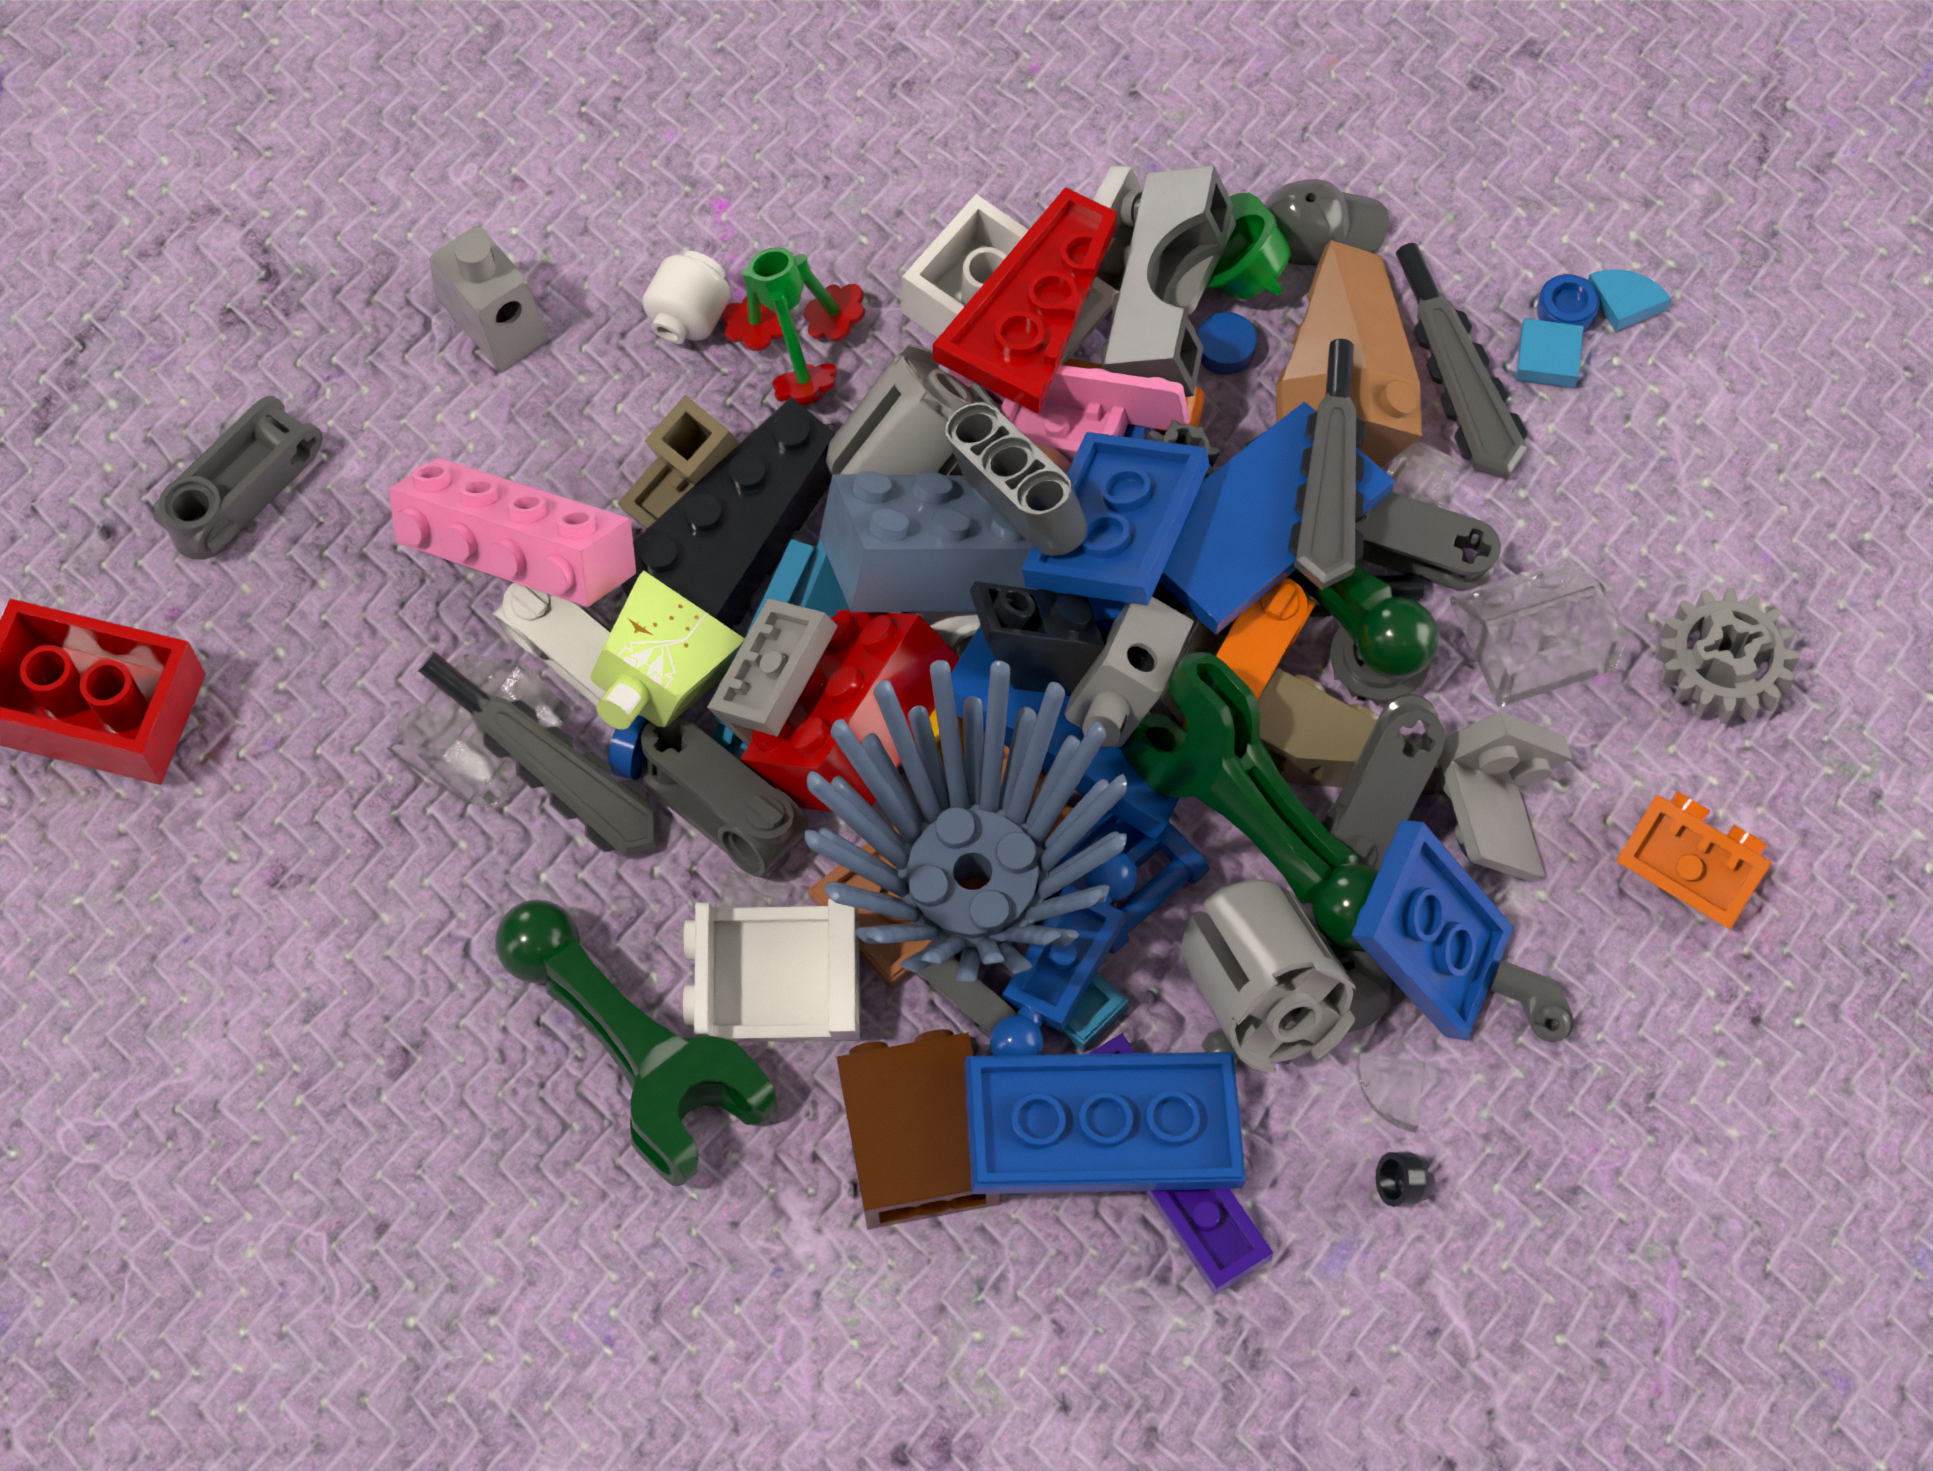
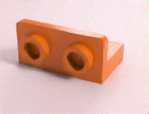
(1695, 859)

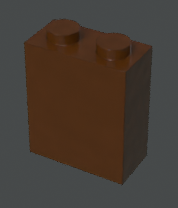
(910, 1127)

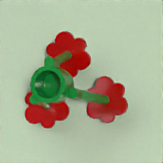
(773, 289)

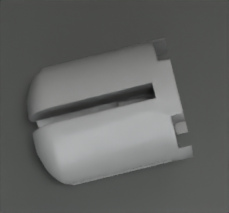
(904, 420)
(1267, 974)

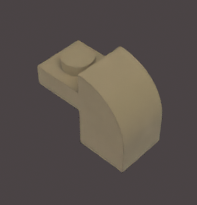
(687, 448)

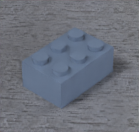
(916, 542)

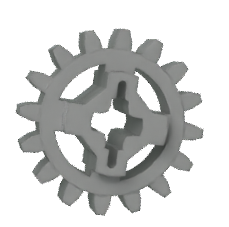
(1727, 655)

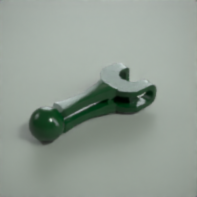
(1390, 632)
(1234, 775)
(666, 1072)

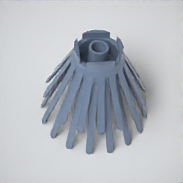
(967, 826)

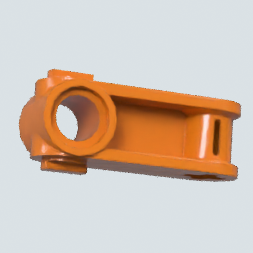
(1265, 634)

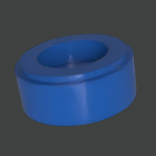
(1568, 301)
(1227, 342)
(626, 750)

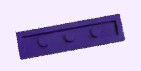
(1207, 1222)

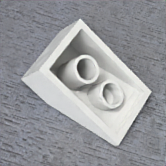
(962, 262)

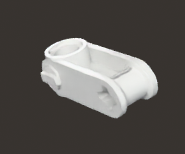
(556, 634)

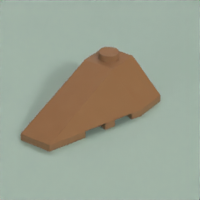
(1356, 303)

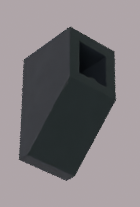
(1038, 634)

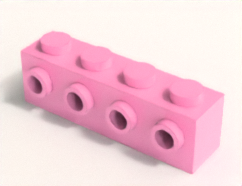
(513, 531)

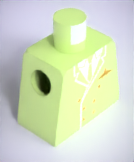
(660, 656)

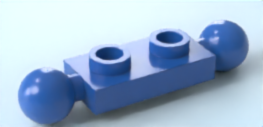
(1062, 974)

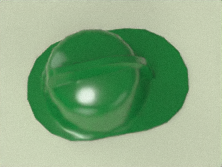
(1253, 252)

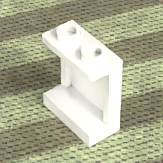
(774, 973)

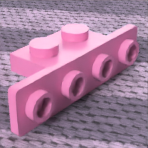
(1093, 402)

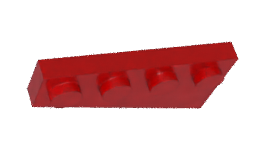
(1029, 306)

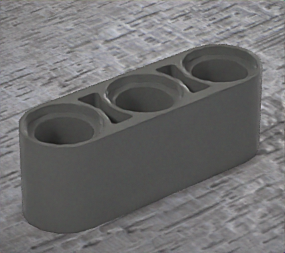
(1016, 479)

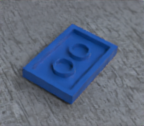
(1134, 508)
(1432, 930)

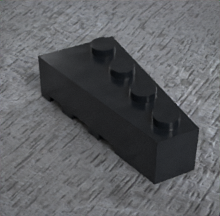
(739, 516)

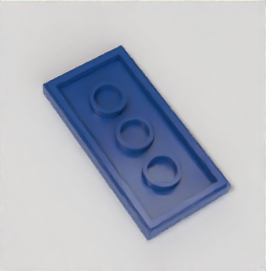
(1243, 522)
(1138, 807)
(1103, 1122)

